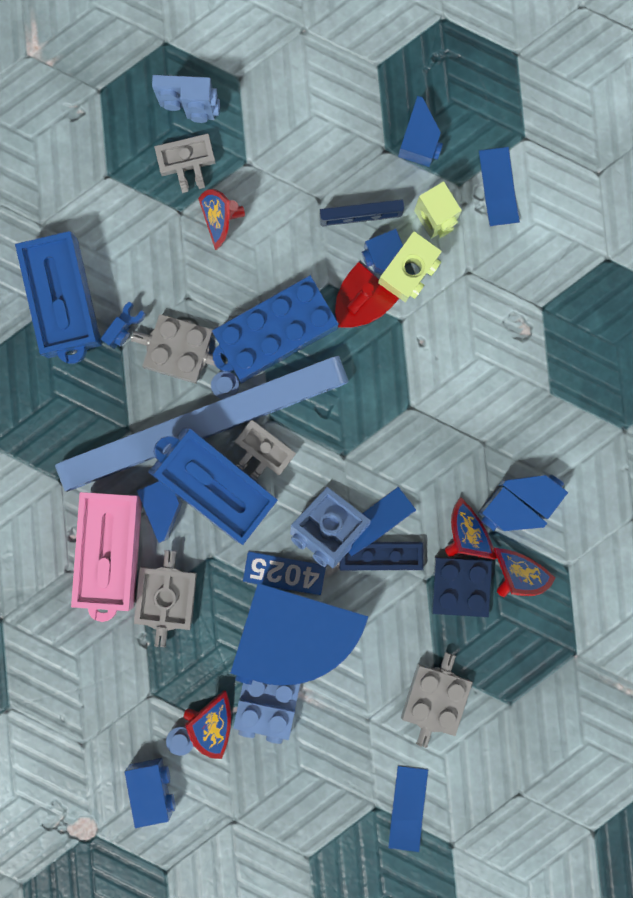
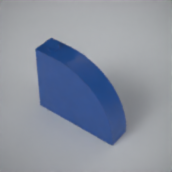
(293, 638)

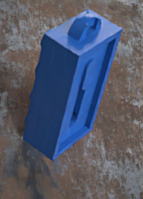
(59, 296)
(273, 330)
(211, 484)

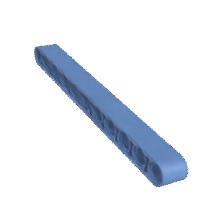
(204, 422)

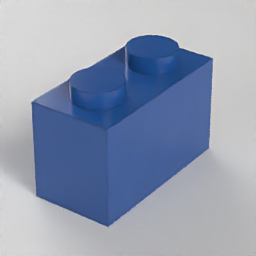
(149, 792)

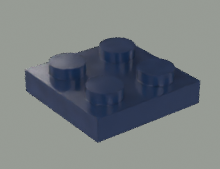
(461, 587)

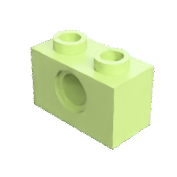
(437, 211)
(416, 251)

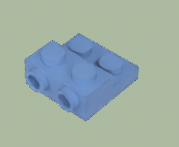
(190, 93)
(328, 528)
(266, 711)

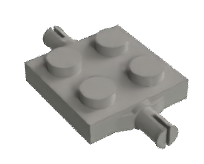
(176, 348)
(165, 598)
(436, 700)

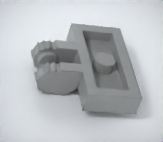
(184, 156)
(265, 448)

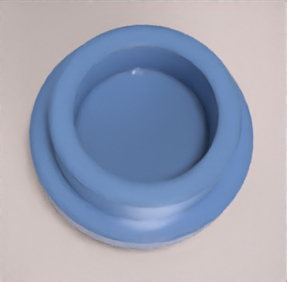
(224, 385)
(179, 741)

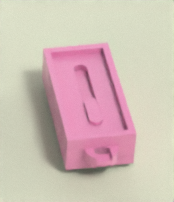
(106, 553)

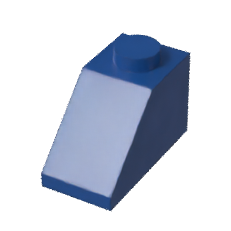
(421, 136)
(382, 250)
(539, 493)
(161, 508)
(508, 513)

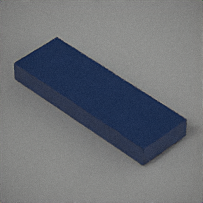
(361, 213)
(385, 557)

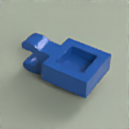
(118, 330)

